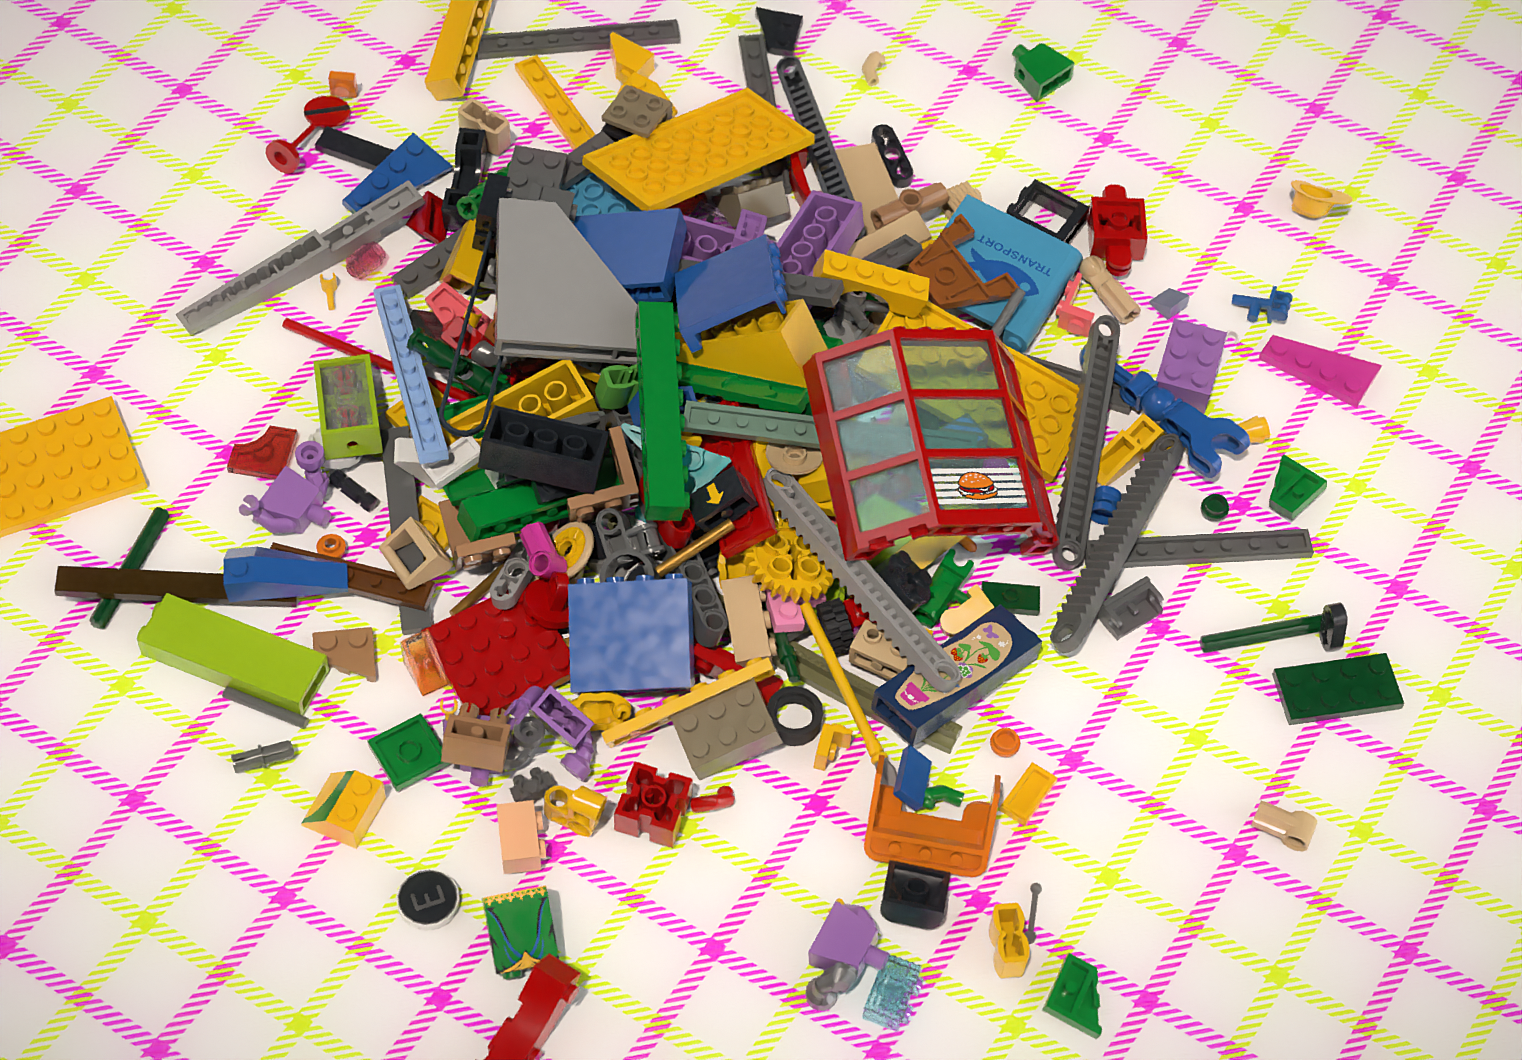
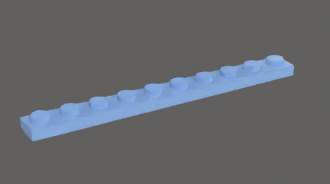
(410, 376)

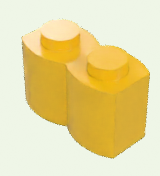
(1008, 940)

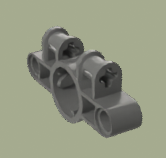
(627, 542)

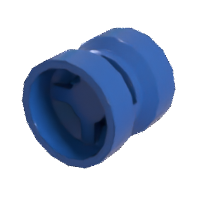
(1104, 503)

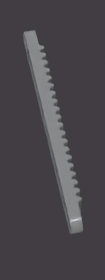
(862, 582)

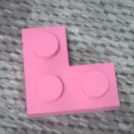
(787, 615)

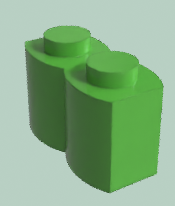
(617, 386)

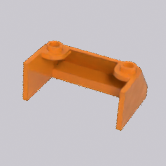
(930, 840)

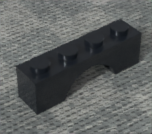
(470, 162)

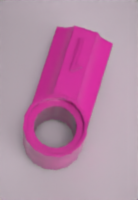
(541, 551)

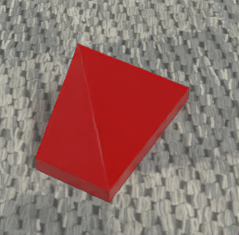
(428, 218)

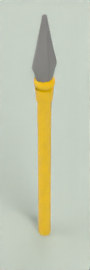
(872, 744)

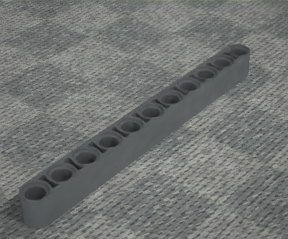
(708, 613)

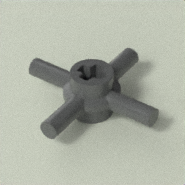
(853, 304)

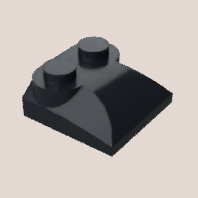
(914, 895)

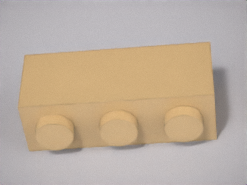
(747, 620)

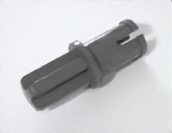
(262, 756)

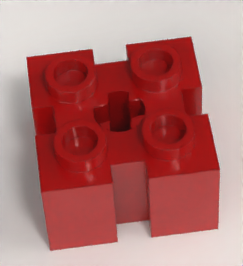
(653, 804)

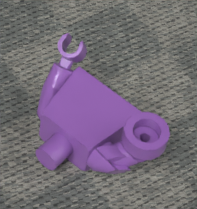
(292, 499)
(561, 721)

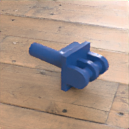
(1276, 305)

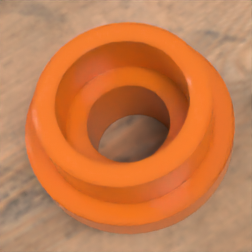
(331, 539)

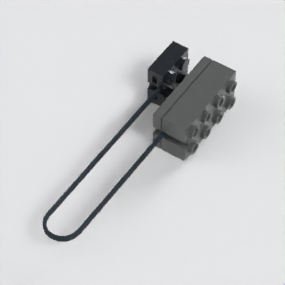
(485, 239)

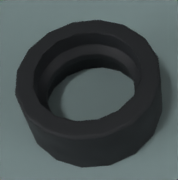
(803, 697)

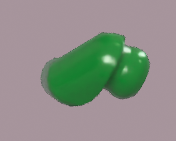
(943, 793)

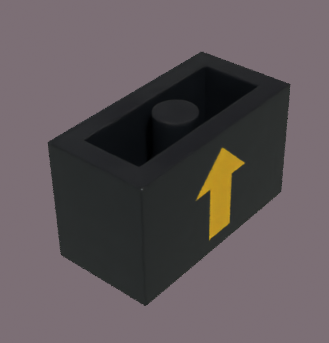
(722, 498)

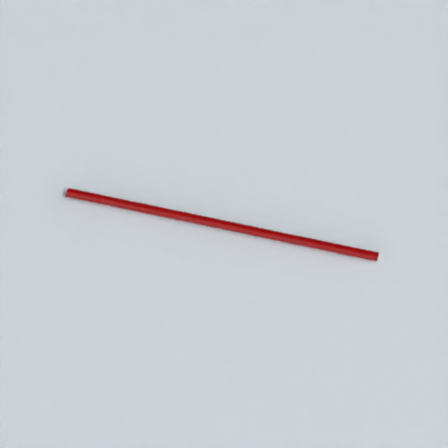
(376, 360)

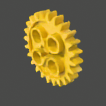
(775, 563)

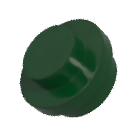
(1215, 507)

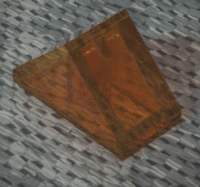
(423, 662)

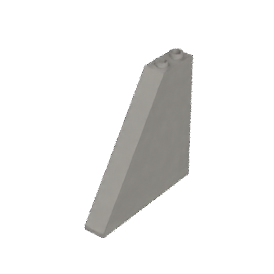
(556, 290)

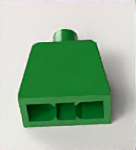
(1041, 69)

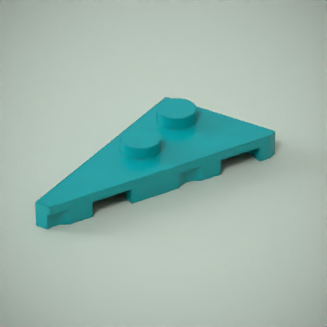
(701, 464)

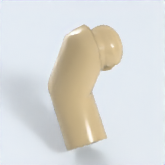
(869, 67)

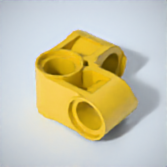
(581, 808)

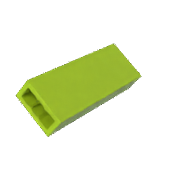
(232, 654)

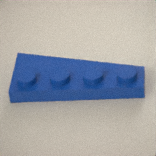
(409, 161)

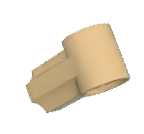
(1293, 827)

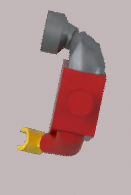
(475, 344)

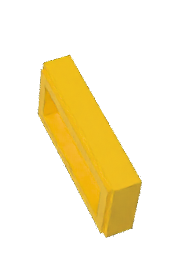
(1028, 794)

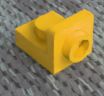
(831, 738)

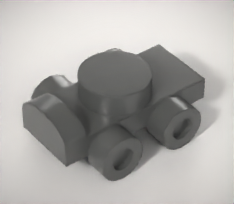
(533, 788)

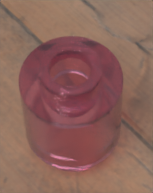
(365, 260)

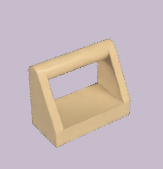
(436, 559)

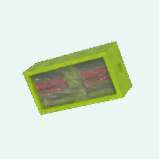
(347, 407)

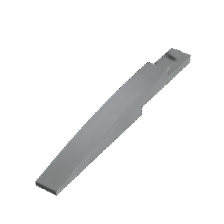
(300, 260)

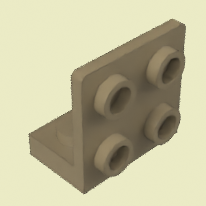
(637, 111)

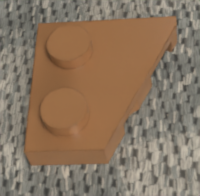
(348, 650)

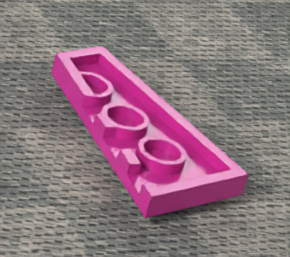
(1326, 370)

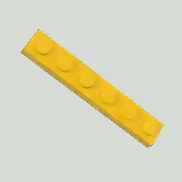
(649, 718)

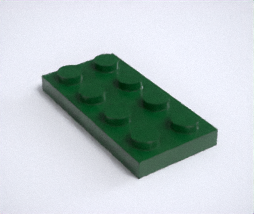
(1337, 689)

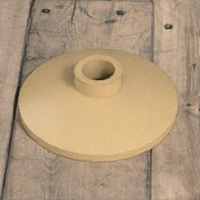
(793, 459)

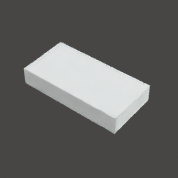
(462, 456)

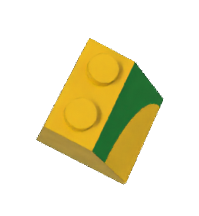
(346, 807)

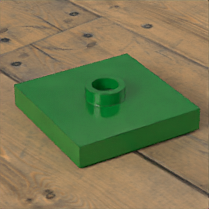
(407, 752)

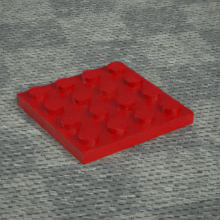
(498, 654)

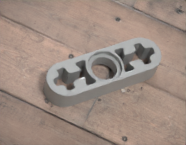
(516, 585)

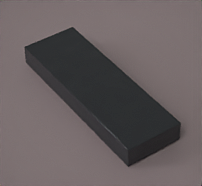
(351, 148)

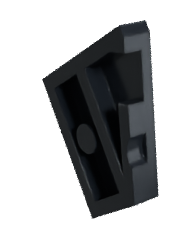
(779, 30)

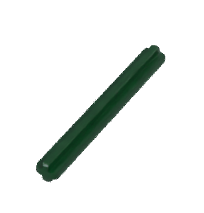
(133, 560)
(1260, 633)

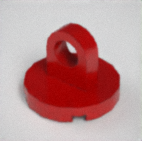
(548, 601)

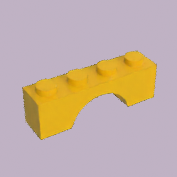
(902, 290)

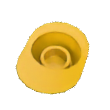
(1315, 200)

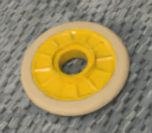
(582, 542)

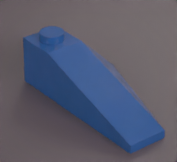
(272, 573)

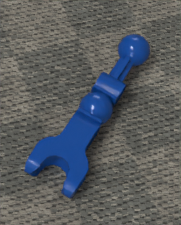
(1195, 430)

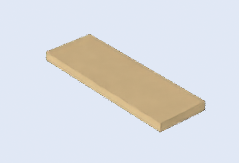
(867, 179)

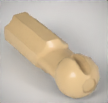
(1109, 289)

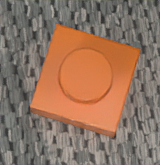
(343, 84)

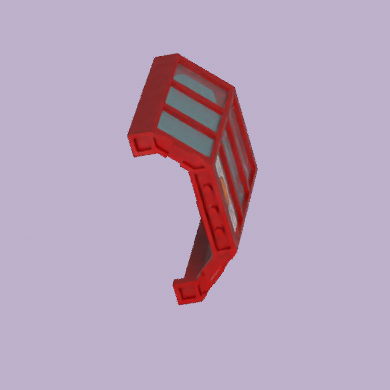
(927, 440)

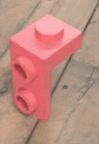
(1071, 317)

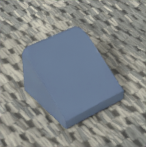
(1170, 302)

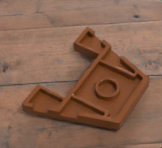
(951, 277)

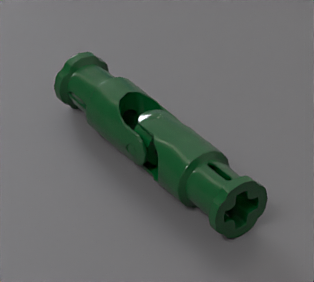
(442, 356)

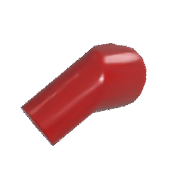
(723, 799)

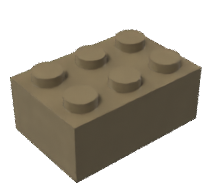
(726, 730)

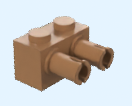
(476, 741)

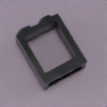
(1054, 201)

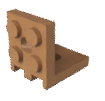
(620, 497)
(472, 554)

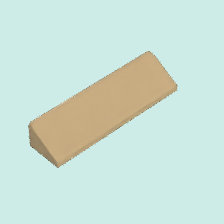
(909, 224)

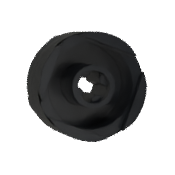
(906, 580)

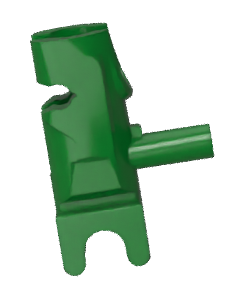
(944, 589)

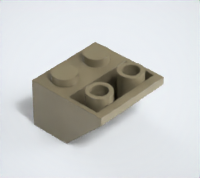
(755, 195)

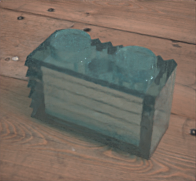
(892, 993)

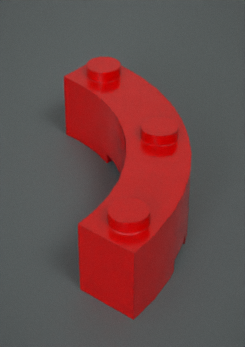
(543, 1001)

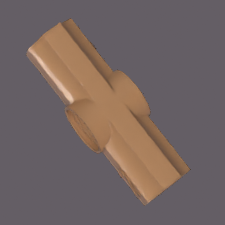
(910, 200)

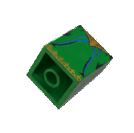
(519, 929)

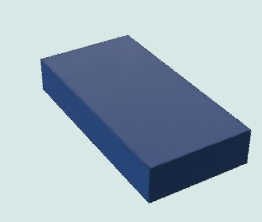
(912, 777)

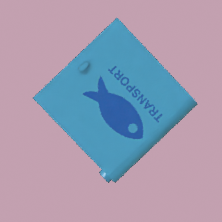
(1030, 256)

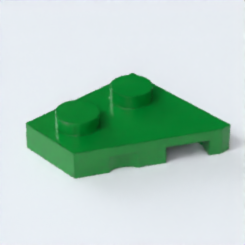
(1294, 488)
(1075, 996)

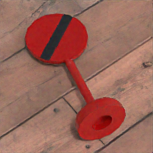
(319, 112)

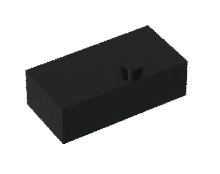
(543, 449)

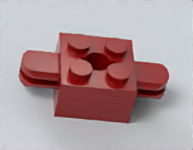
(1117, 229)

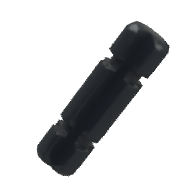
(353, 490)

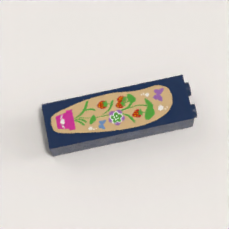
(986, 655)

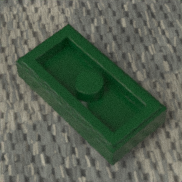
(1013, 597)

